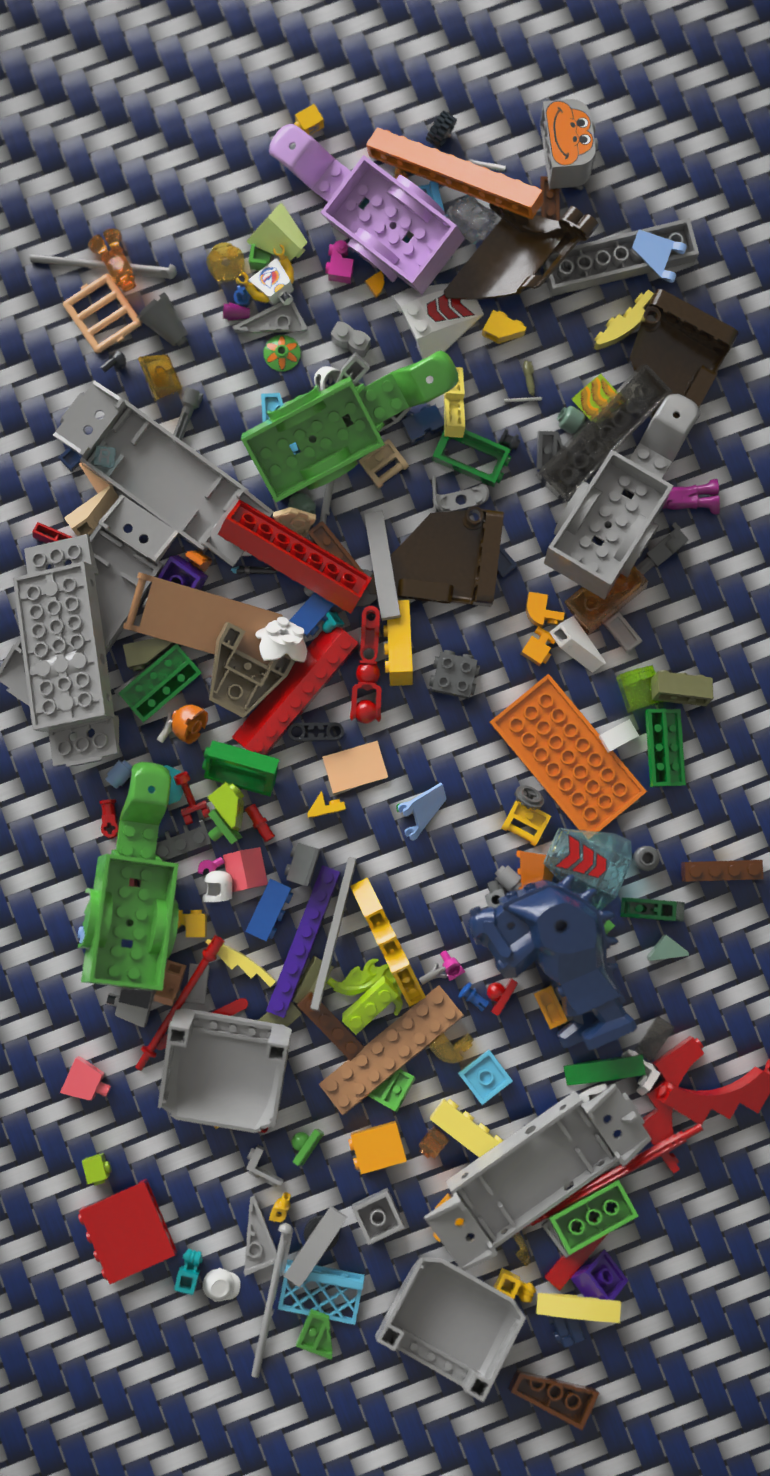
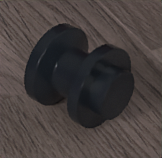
(510, 441)

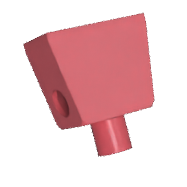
(84, 1081)

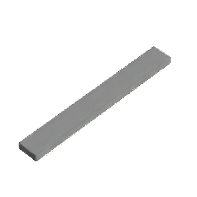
(333, 934)

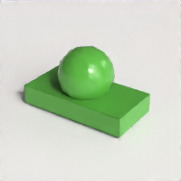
(305, 1145)

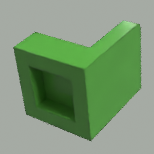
(258, 258)

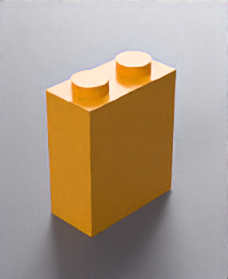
(377, 1147)

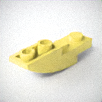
(621, 327)

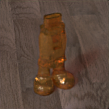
(115, 260)

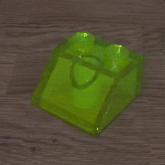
(636, 688)

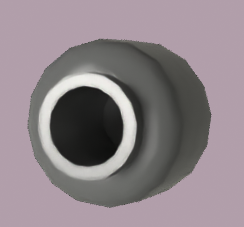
(646, 858)

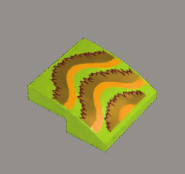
(593, 395)

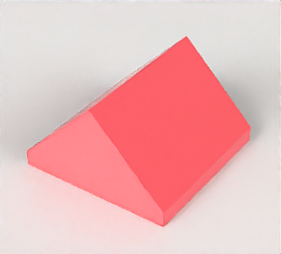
(246, 869)

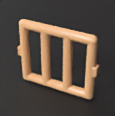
(88, 333)

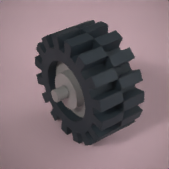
(441, 129)

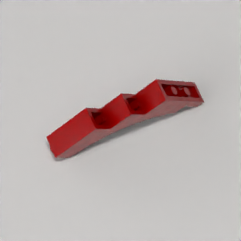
(672, 1068)
(695, 1104)

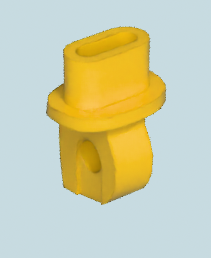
(281, 1205)

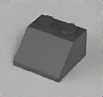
(303, 864)

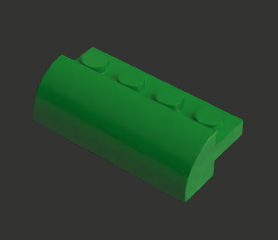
(159, 683)
(665, 747)

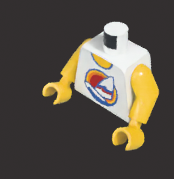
(272, 282)

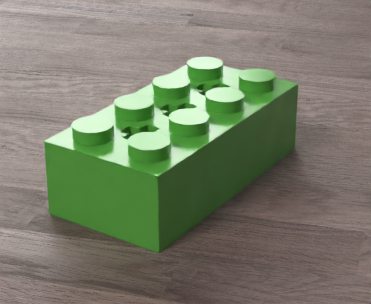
(605, 1220)

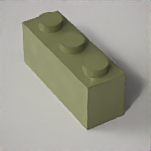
(682, 688)

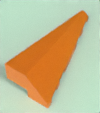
(532, 868)

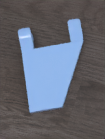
(656, 251)
(423, 808)

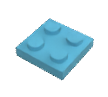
(485, 1077)

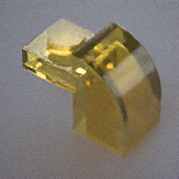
(450, 1052)

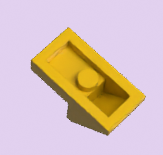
(319, 807)

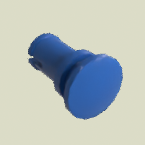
(471, 995)

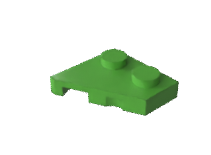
(393, 1090)

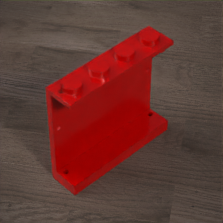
(127, 1232)

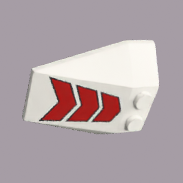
(434, 319)

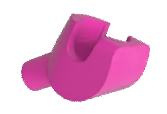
(211, 865)
(453, 967)

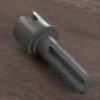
(190, 400)

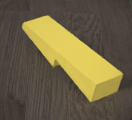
(454, 409)

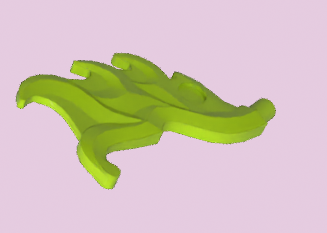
(360, 981)

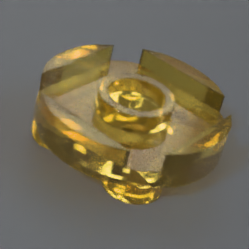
(216, 257)

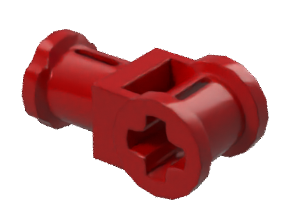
(109, 818)

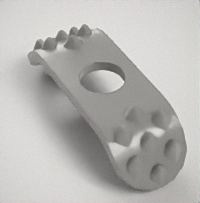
(475, 497)

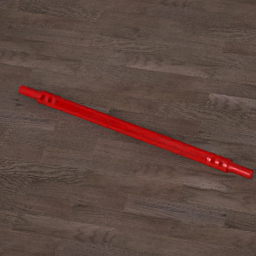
(620, 1171)

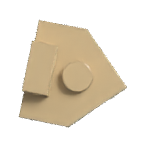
(295, 519)

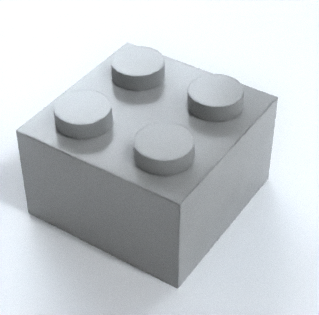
(378, 1216)

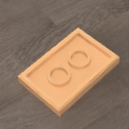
(355, 767)

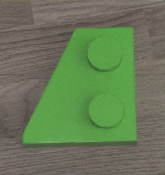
(316, 1334)

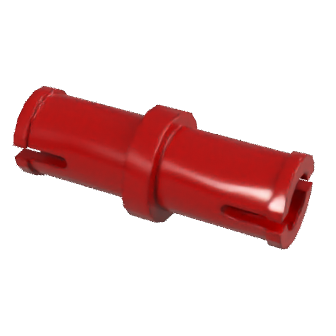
(259, 823)

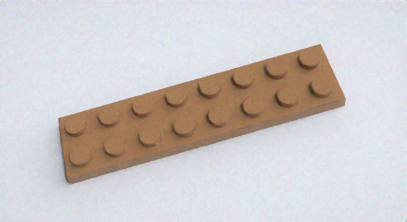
(391, 1050)

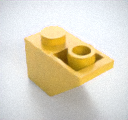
(502, 329)

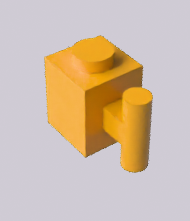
(536, 649)

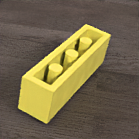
(463, 1128)

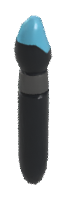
(253, 570)

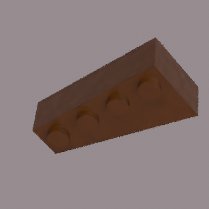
(560, 1398)

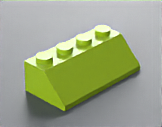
(229, 804)

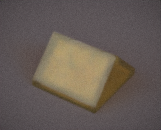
(160, 375)

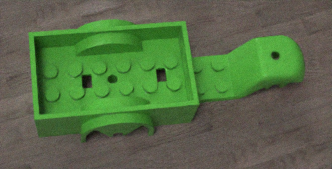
(324, 439)
(129, 912)

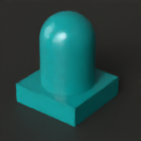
(332, 622)

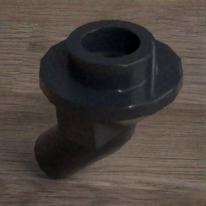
(116, 359)

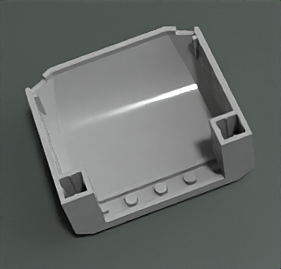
(224, 1070)
(452, 1324)

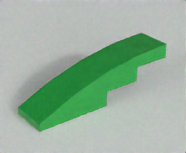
(604, 1070)

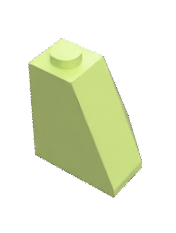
(277, 230)

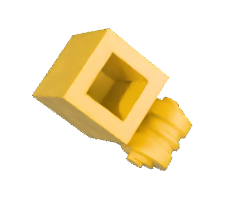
(194, 922)
(512, 1285)

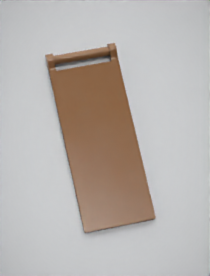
(195, 616)

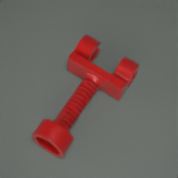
(182, 779)

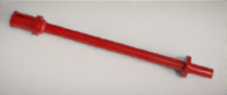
(209, 955)

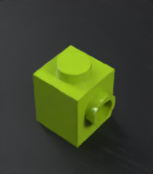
(96, 1169)

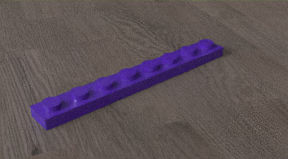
(303, 941)

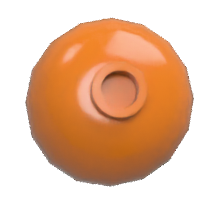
(188, 722)

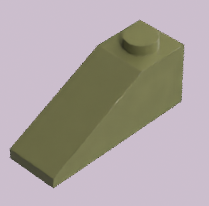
(145, 652)

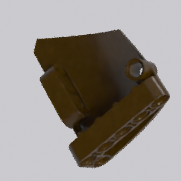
(681, 346)
(449, 559)

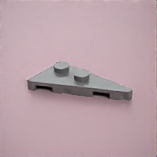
(274, 319)
(260, 1245)

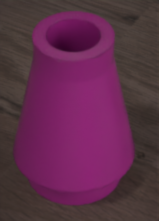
(235, 312)

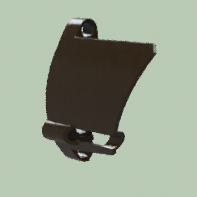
(516, 252)

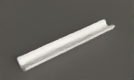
(488, 165)
(523, 399)

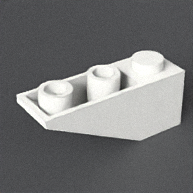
(577, 644)

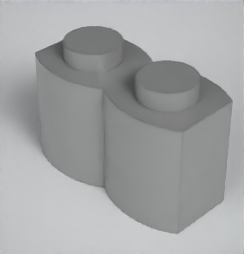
(347, 338)

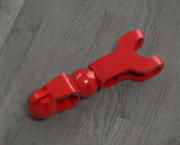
(368, 671)

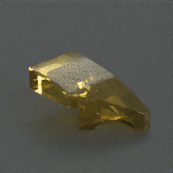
(523, 1253)

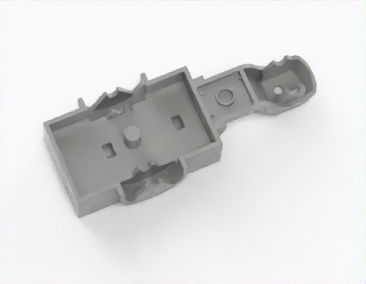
(605, 513)

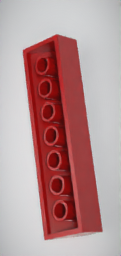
(294, 556)
(296, 691)

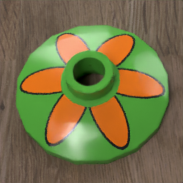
(285, 361)

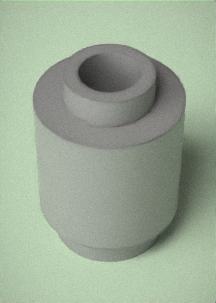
(508, 878)

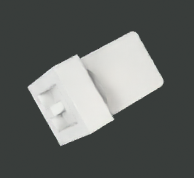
(648, 1080)

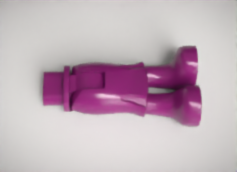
(689, 497)

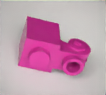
(339, 268)

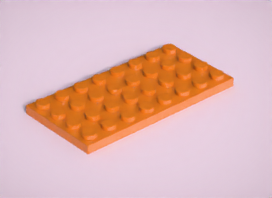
(567, 756)

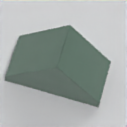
(666, 949)

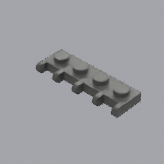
(184, 842)

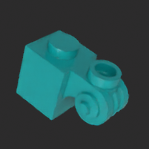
(189, 1274)

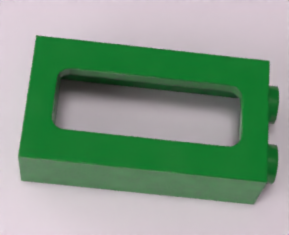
(481, 444)
(241, 767)

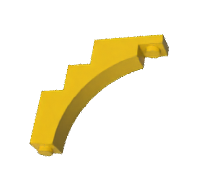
(388, 942)

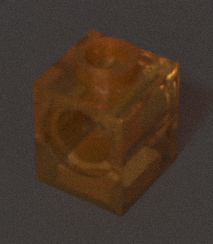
(433, 1142)

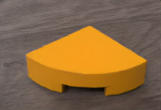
(376, 283)

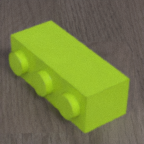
(370, 1005)

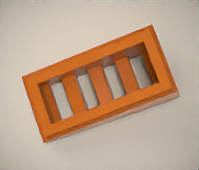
(199, 560)

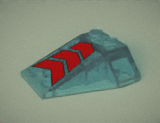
(594, 859)

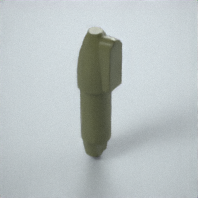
(528, 372)

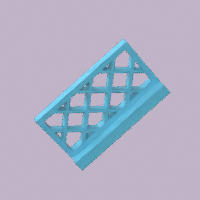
(329, 1277)

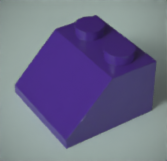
(182, 572)
(600, 1277)

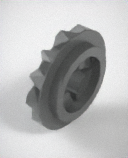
(529, 797)

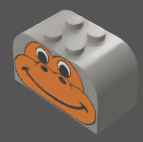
(568, 142)

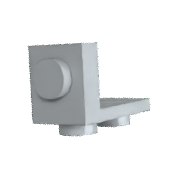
(256, 1171)

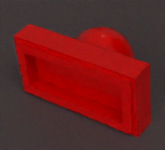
(500, 994)

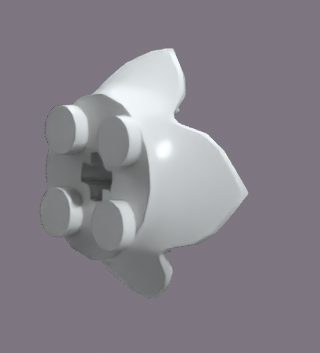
(282, 638)

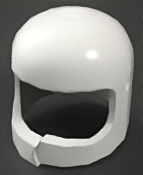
(324, 374)
(218, 887)

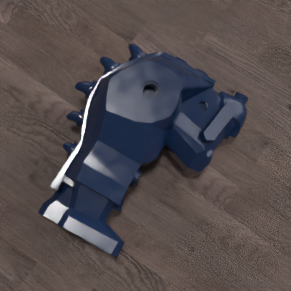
(569, 944)

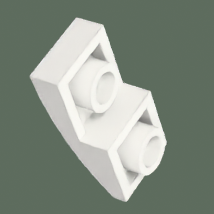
(618, 735)
(594, 1091)

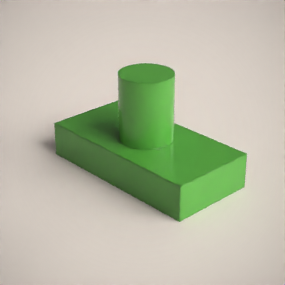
(222, 828)

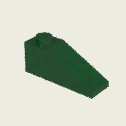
(652, 909)

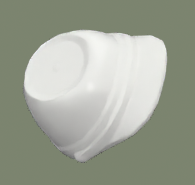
(221, 1285)

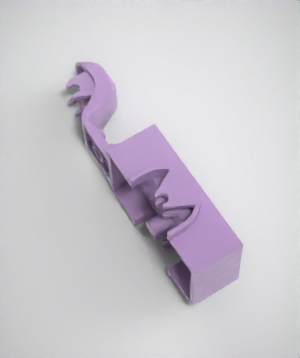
(392, 212)

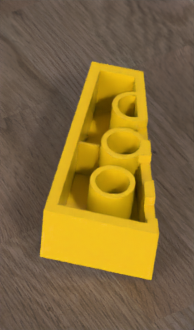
(399, 647)

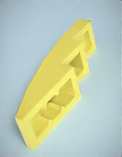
(233, 958)
(578, 1307)

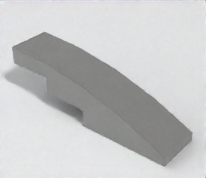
(315, 1246)

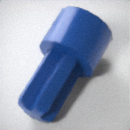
(242, 297)

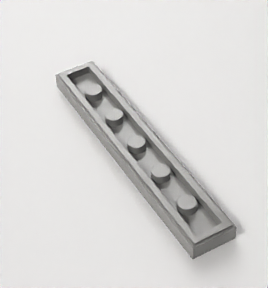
(382, 565)

